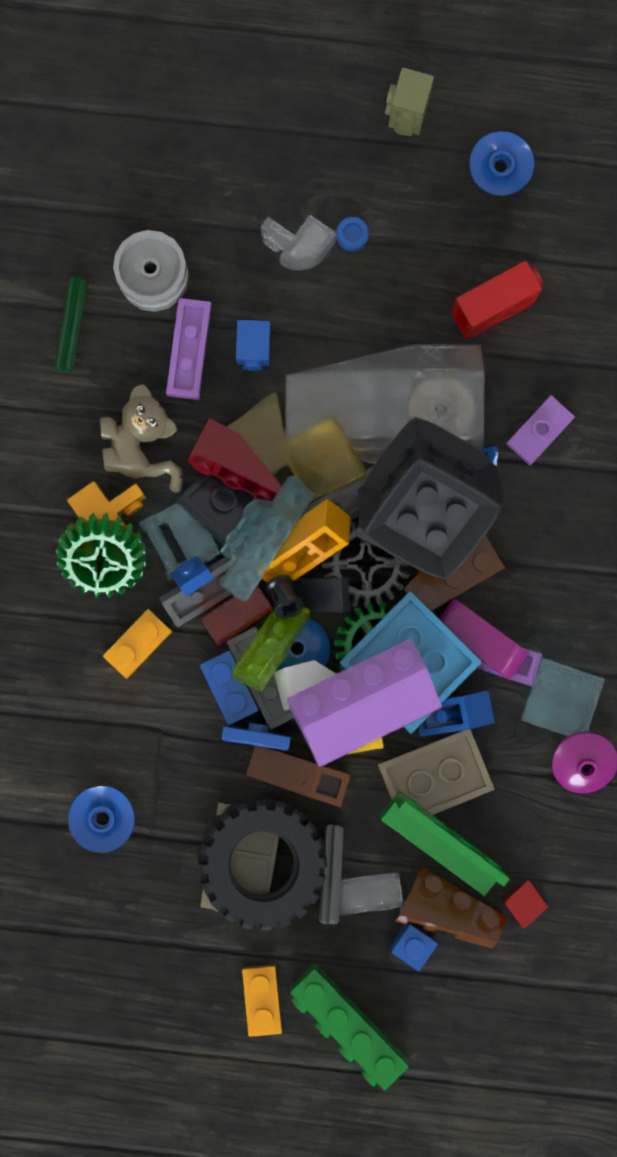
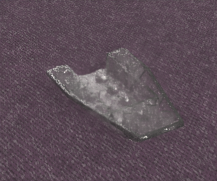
(387, 389)

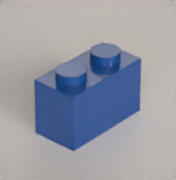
(232, 696)

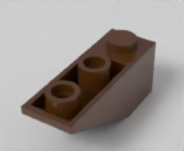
(299, 775)

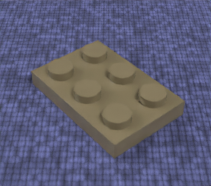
(439, 773)

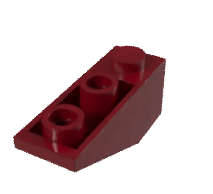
(230, 458)

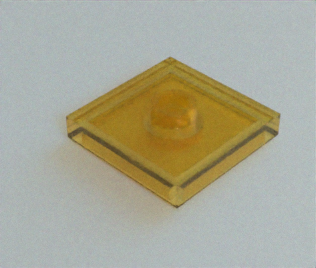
(322, 457)

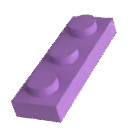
(188, 349)

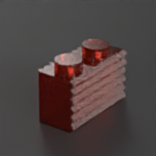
(236, 616)

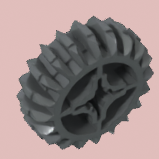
(367, 591)

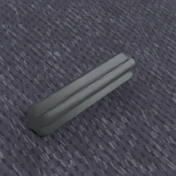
(331, 891)

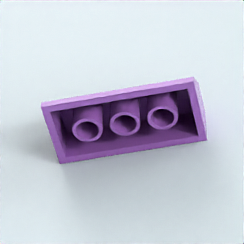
(364, 702)

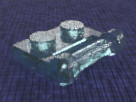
(188, 532)

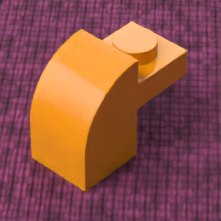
(93, 499)

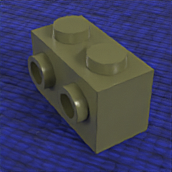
(408, 101)

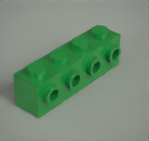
(349, 1026)

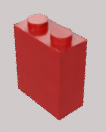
(497, 300)

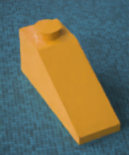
(311, 541)

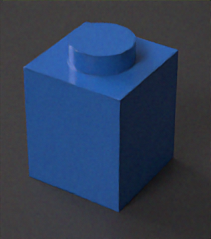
(253, 344)
(413, 945)

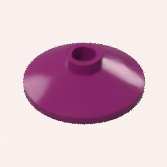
(578, 751)

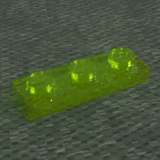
(269, 649)

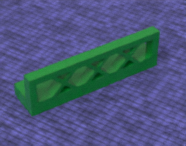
(443, 844)

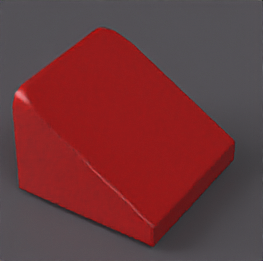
(525, 903)

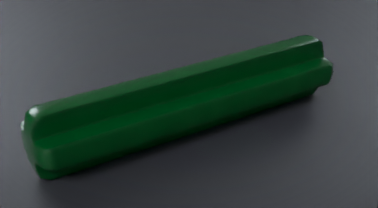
(70, 324)

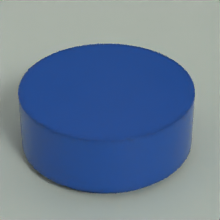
(352, 234)

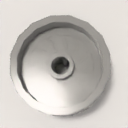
(156, 253)

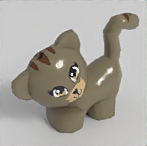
(141, 422)

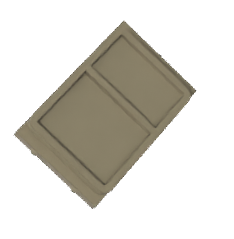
(251, 861)

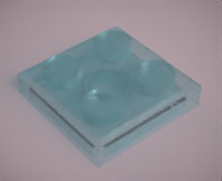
(562, 698)

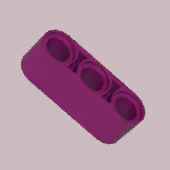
(483, 639)

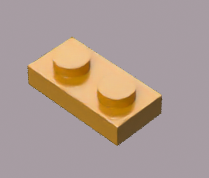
(137, 643)
(262, 1000)

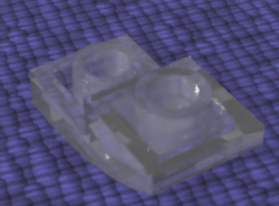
(370, 893)

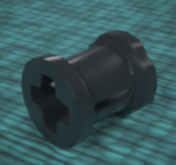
(285, 600)

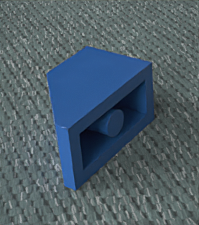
(459, 714)

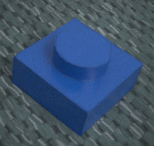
(191, 575)

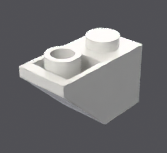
(298, 678)

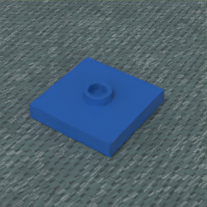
(256, 735)

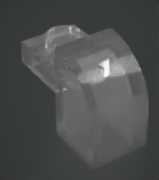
(304, 248)

